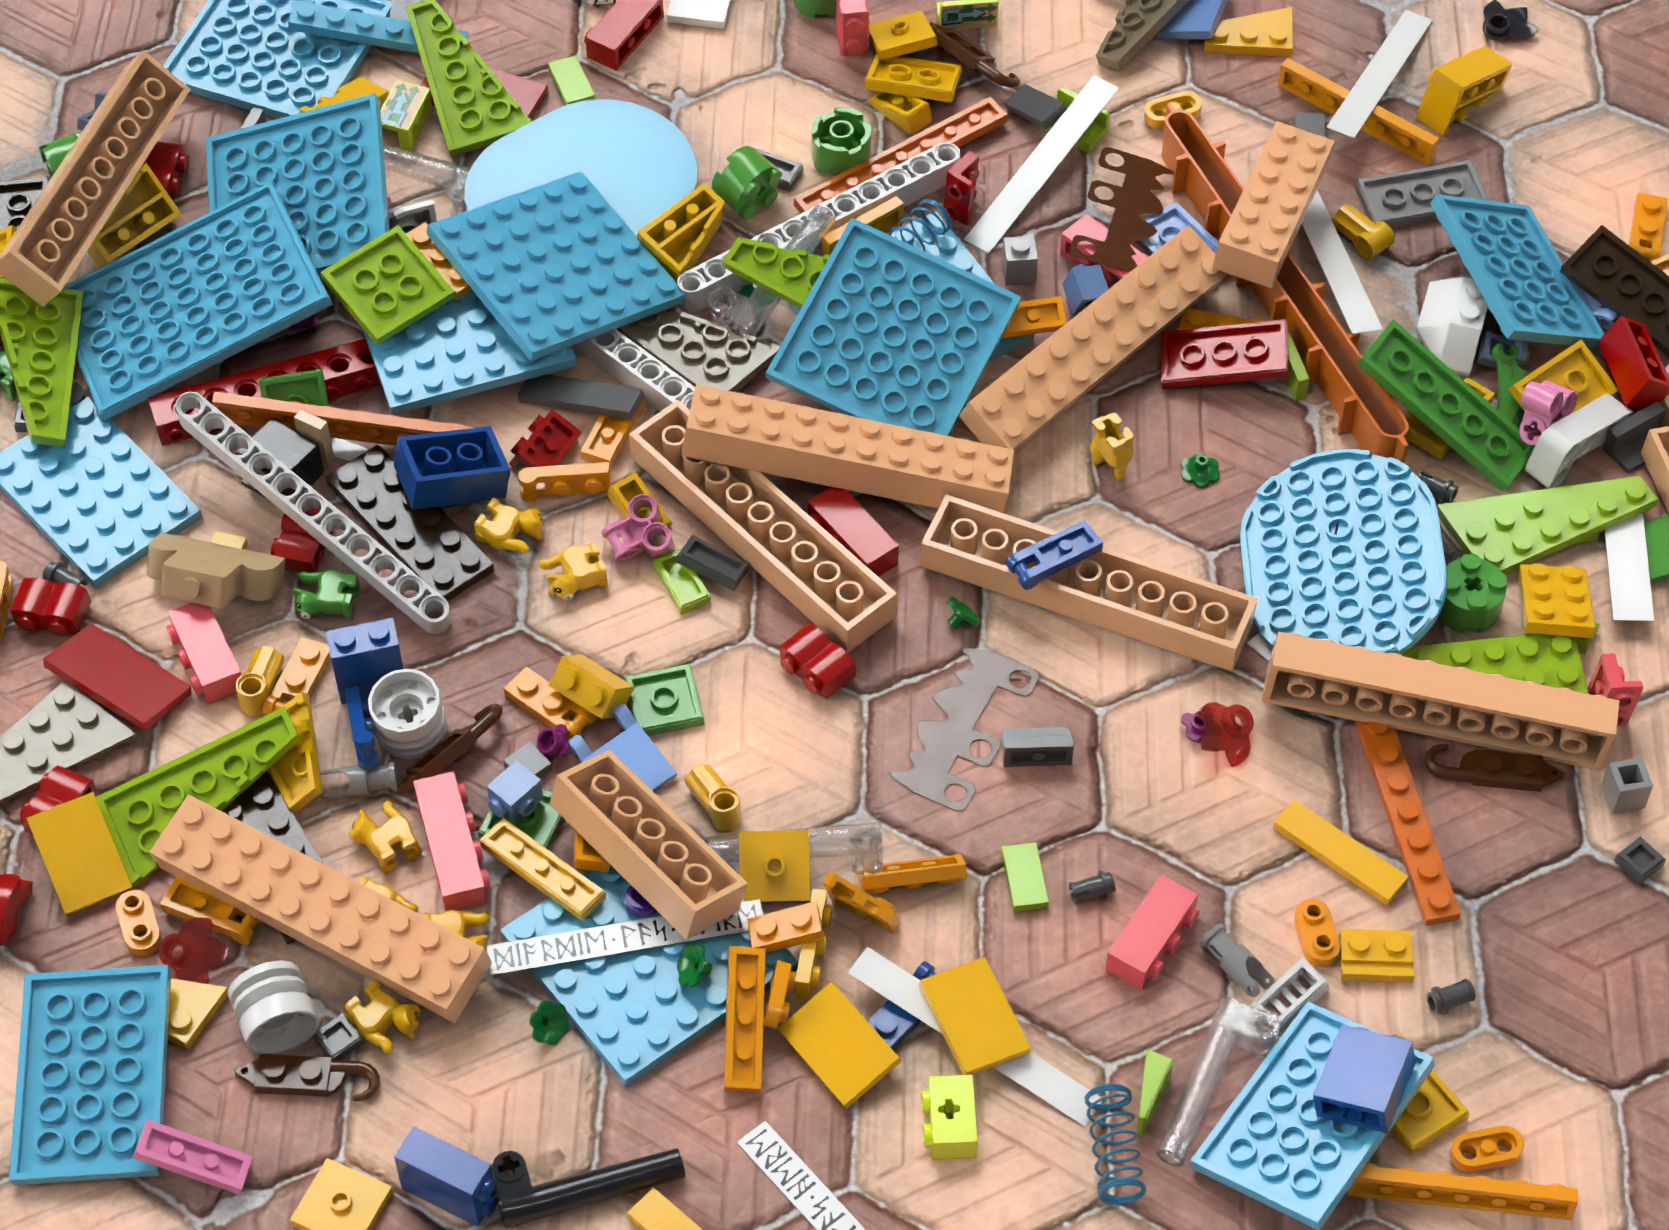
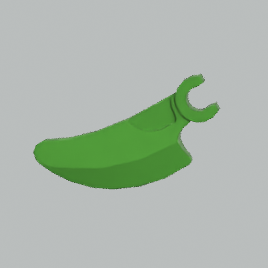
(1508, 375)

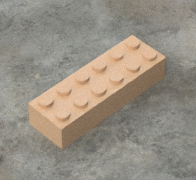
(1273, 204)
(648, 844)

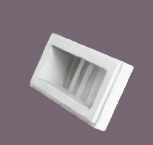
(1290, 978)

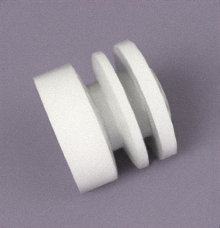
(406, 698)
(273, 1007)

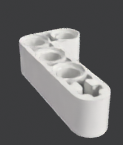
(1573, 438)

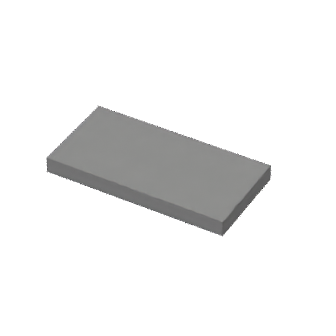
(1406, 195)

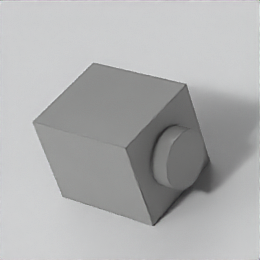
(1019, 260)
(1627, 785)

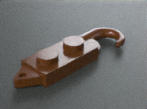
(971, 55)
(451, 748)
(1496, 769)
(305, 1075)

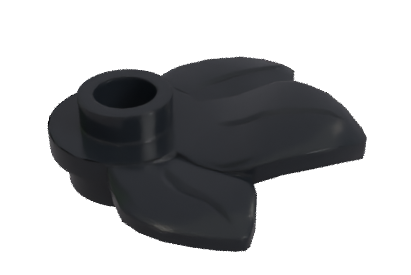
(1506, 23)

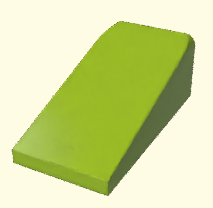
(1155, 1080)

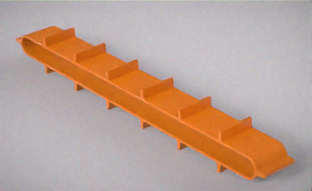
(1323, 345)

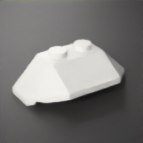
(1453, 322)

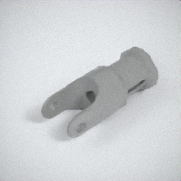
(365, 781)
(1236, 961)

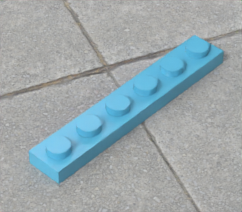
(353, 26)

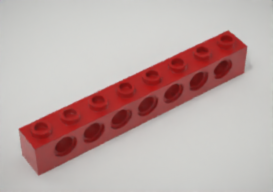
(345, 371)

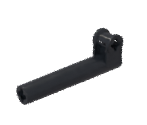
(524, 1203)

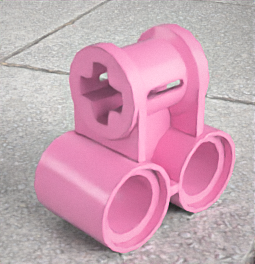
(1544, 406)
(639, 531)

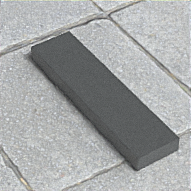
(582, 396)

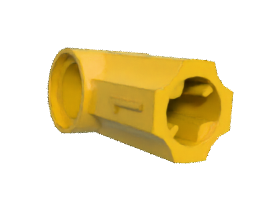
(1367, 236)
(258, 680)
(714, 797)

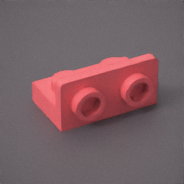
(1610, 682)

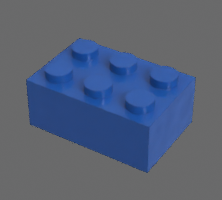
(451, 467)

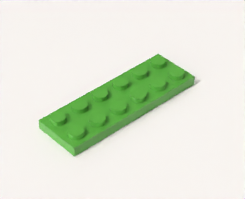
(1446, 404)

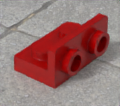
(961, 188)
(547, 443)

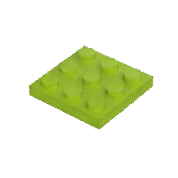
(387, 285)

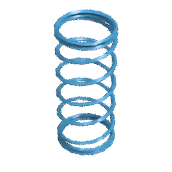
(932, 228)
(1112, 1199)

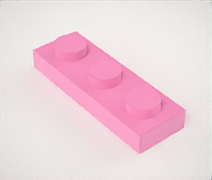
(192, 1157)

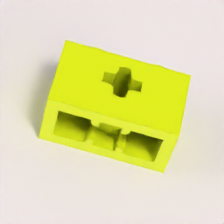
(956, 1136)

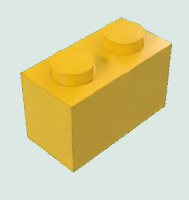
(590, 685)

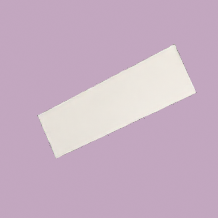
(1629, 570)

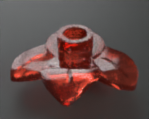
(1224, 733)
(199, 951)

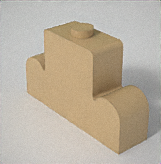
(211, 571)

